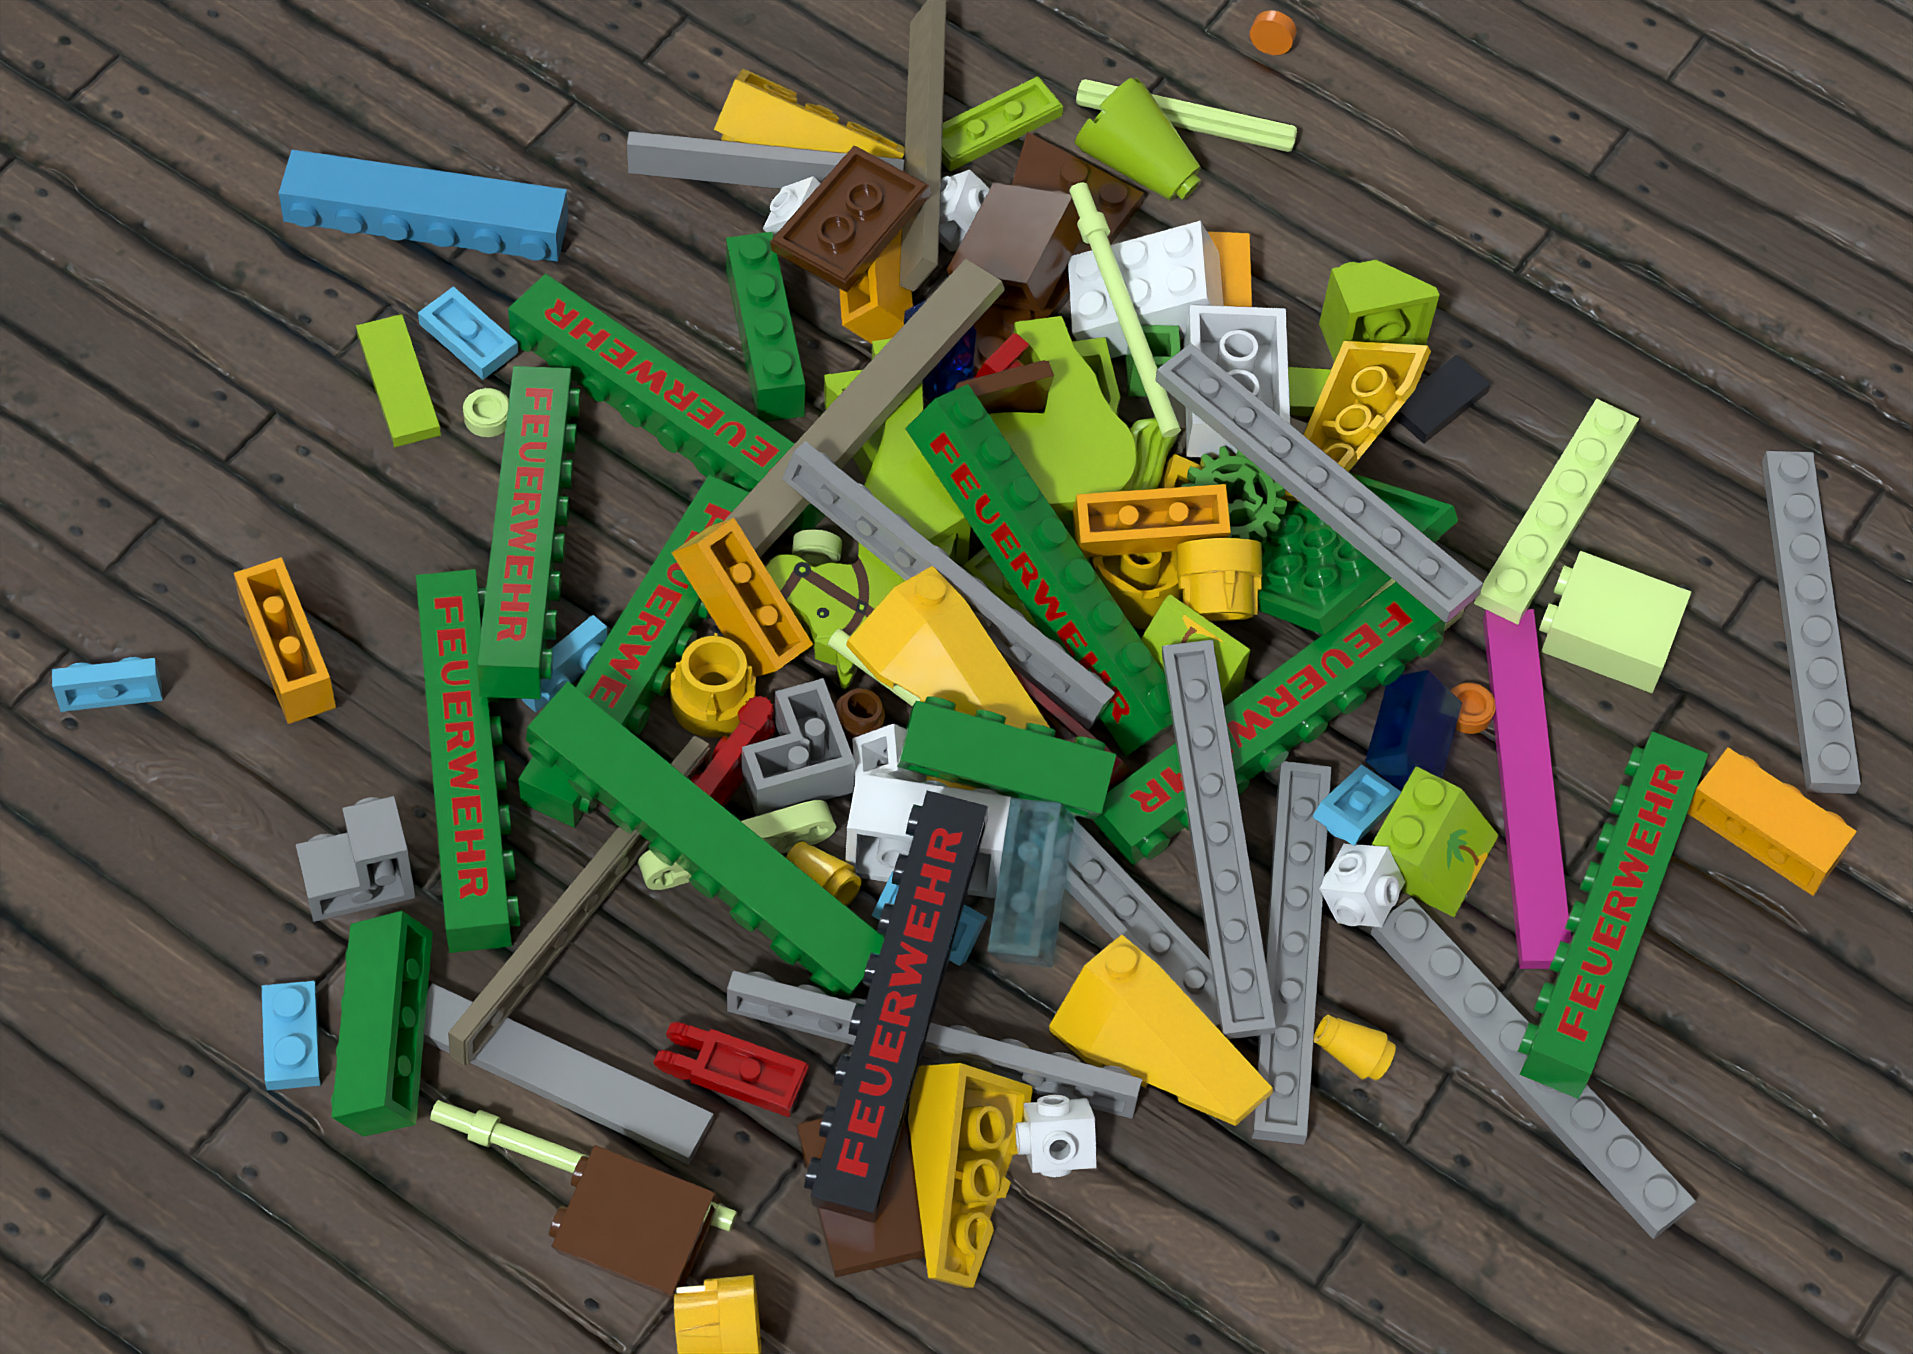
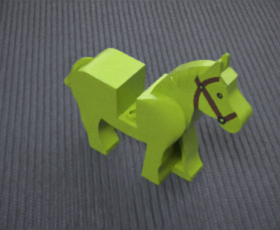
(1066, 450)

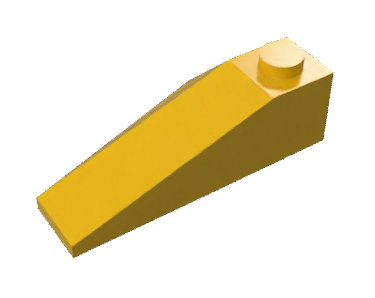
(768, 115)
(1362, 396)
(937, 648)
(1140, 1020)
(961, 1155)

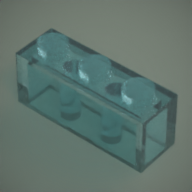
(1031, 883)

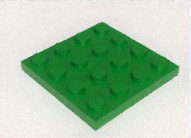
(1320, 577)

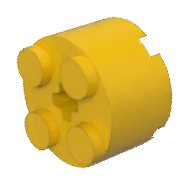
(1139, 582)

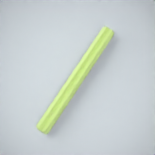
(1204, 118)

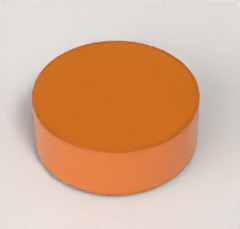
(1273, 32)
(1476, 707)

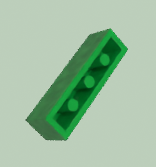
(765, 327)
(1005, 758)
(382, 1024)

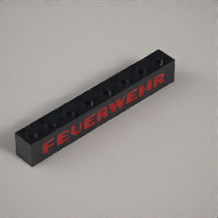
(898, 1008)

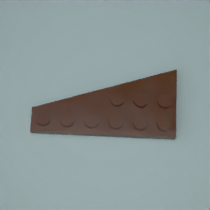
(1052, 169)

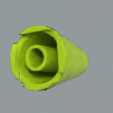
(1140, 142)

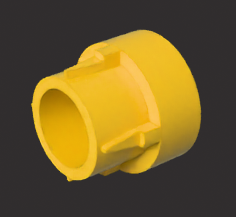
(1220, 577)
(711, 686)
(718, 1317)

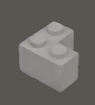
(806, 760)
(358, 867)

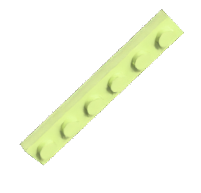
(1556, 511)

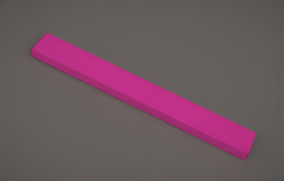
(1526, 789)

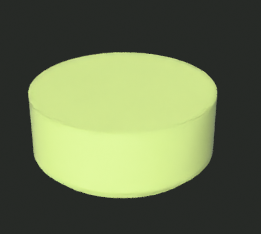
(486, 412)
(817, 547)

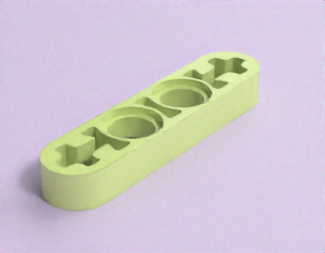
(781, 829)

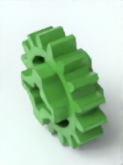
(1241, 482)

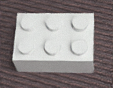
(1162, 277)
(1251, 349)
(880, 822)

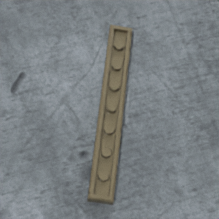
(924, 140)
(872, 396)
(557, 927)

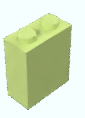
(1613, 621)

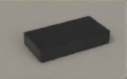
(1441, 398)

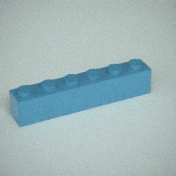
(424, 205)

